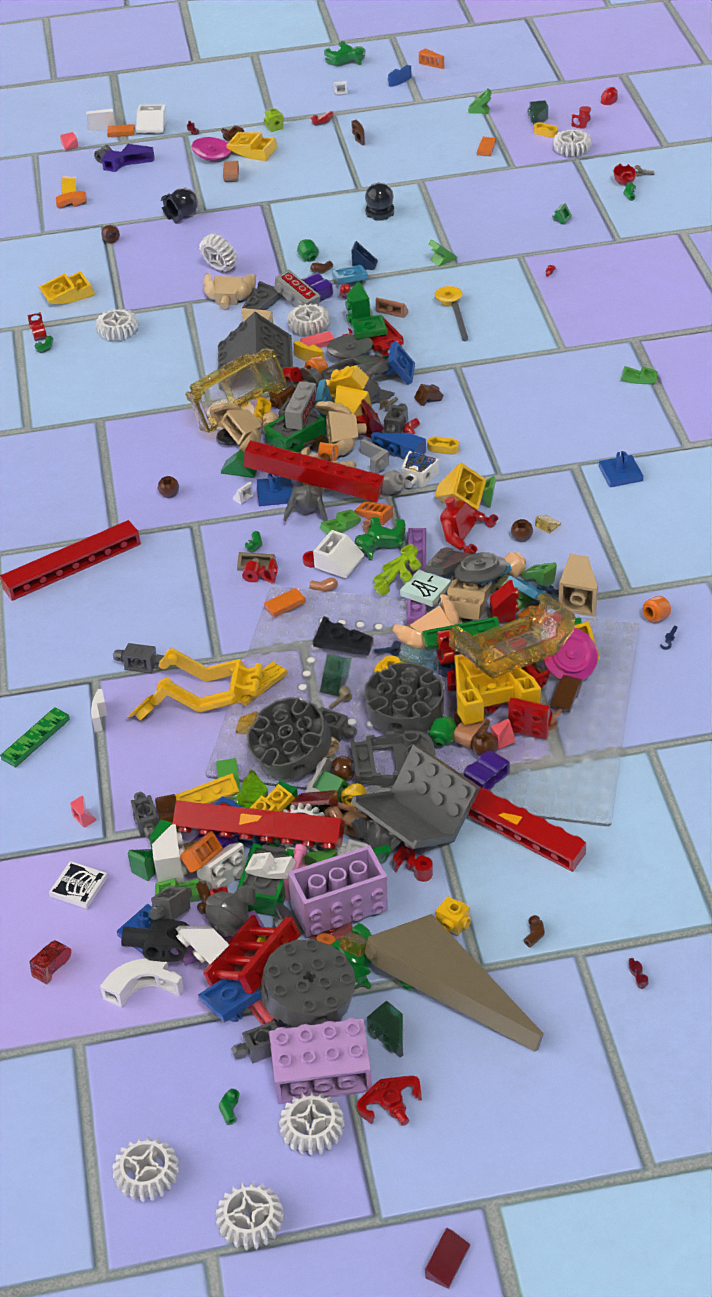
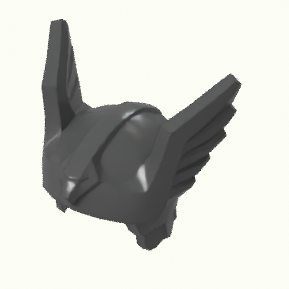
(375, 393)
(305, 501)
(374, 834)
(230, 910)

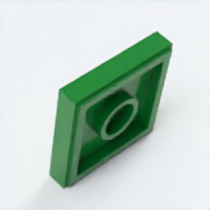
(369, 326)

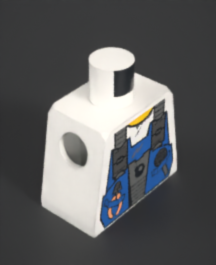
(419, 469)

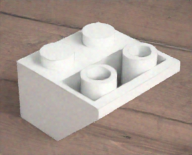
(151, 119)
(337, 554)
(167, 856)
(224, 867)
(204, 940)

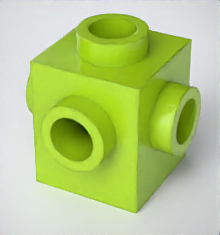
(273, 120)

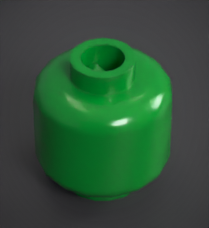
(307, 250)
(442, 731)

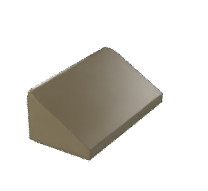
(261, 558)

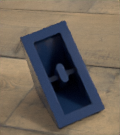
(362, 257)

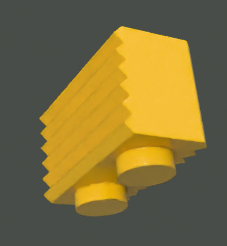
(349, 377)

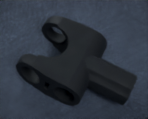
(156, 940)

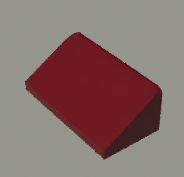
(371, 417)
(317, 799)
(446, 1258)

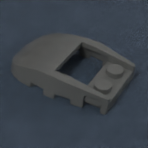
(362, 361)
(401, 745)

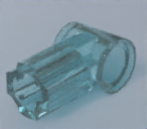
(422, 657)

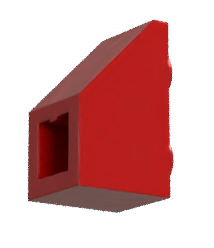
(504, 603)

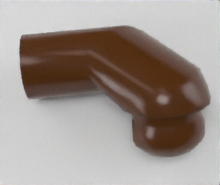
(320, 267)
(204, 893)
(536, 929)

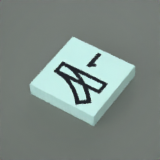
(425, 588)

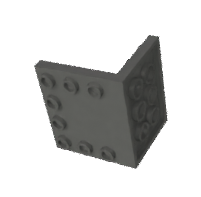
(254, 335)
(425, 801)

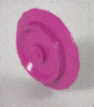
(210, 148)
(575, 658)

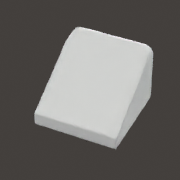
(340, 88)
(243, 493)

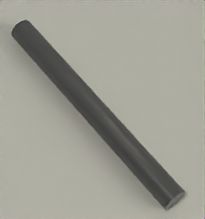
(460, 321)

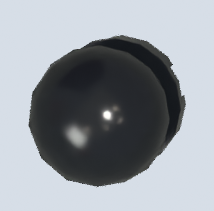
(379, 201)
(179, 204)

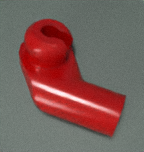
(408, 427)

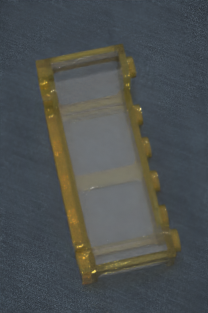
(236, 384)
(519, 641)

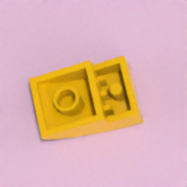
(252, 145)
(67, 289)

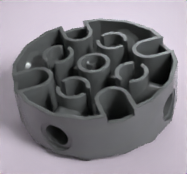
(404, 698)
(289, 738)
(307, 983)

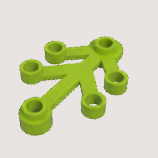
(397, 565)

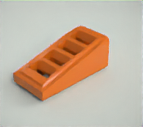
(431, 58)
(379, 510)
(200, 853)

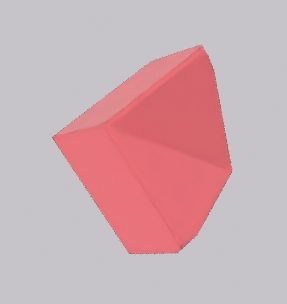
(69, 140)
(503, 733)
(80, 812)

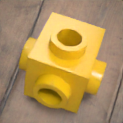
(453, 915)

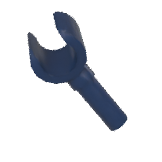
(393, 650)

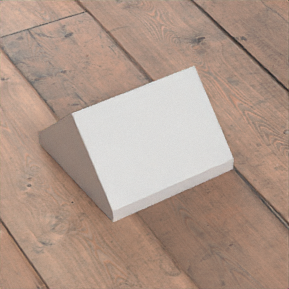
(100, 119)

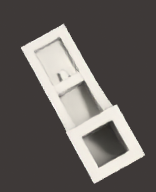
(137, 975)

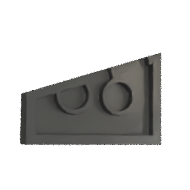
(262, 297)
(445, 561)

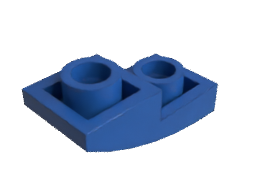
(399, 76)

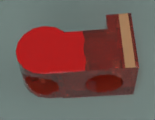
(49, 960)

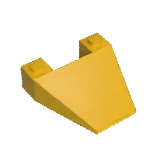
(479, 690)

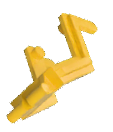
(243, 682)

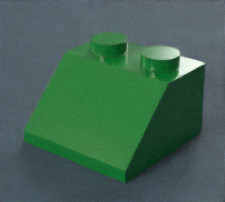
(357, 303)

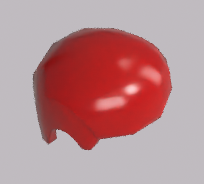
(624, 174)

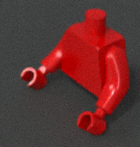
(458, 521)

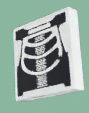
(78, 885)

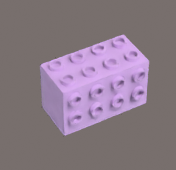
(338, 891)
(320, 1059)

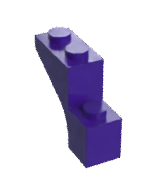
(130, 155)

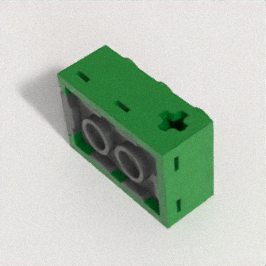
(293, 439)
(267, 890)

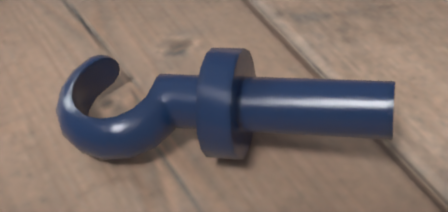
(550, 589)
(669, 637)

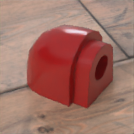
(609, 96)

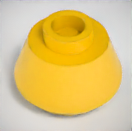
(350, 791)

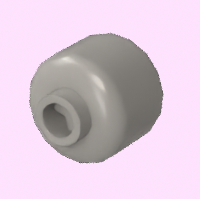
(392, 482)

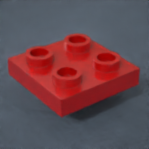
(529, 717)

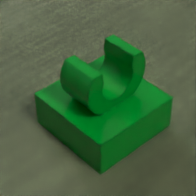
(562, 214)

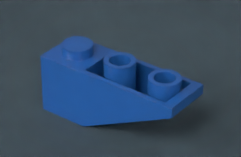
(399, 443)

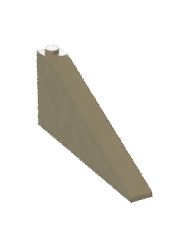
(437, 964)

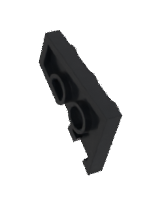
(338, 638)

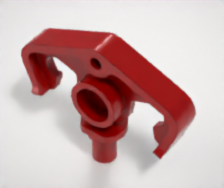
(388, 1094)

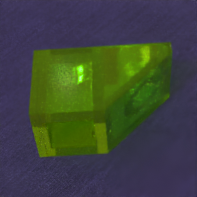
(251, 790)

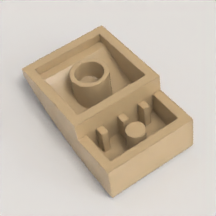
(469, 598)

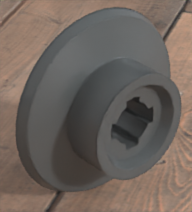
(311, 375)
(283, 912)

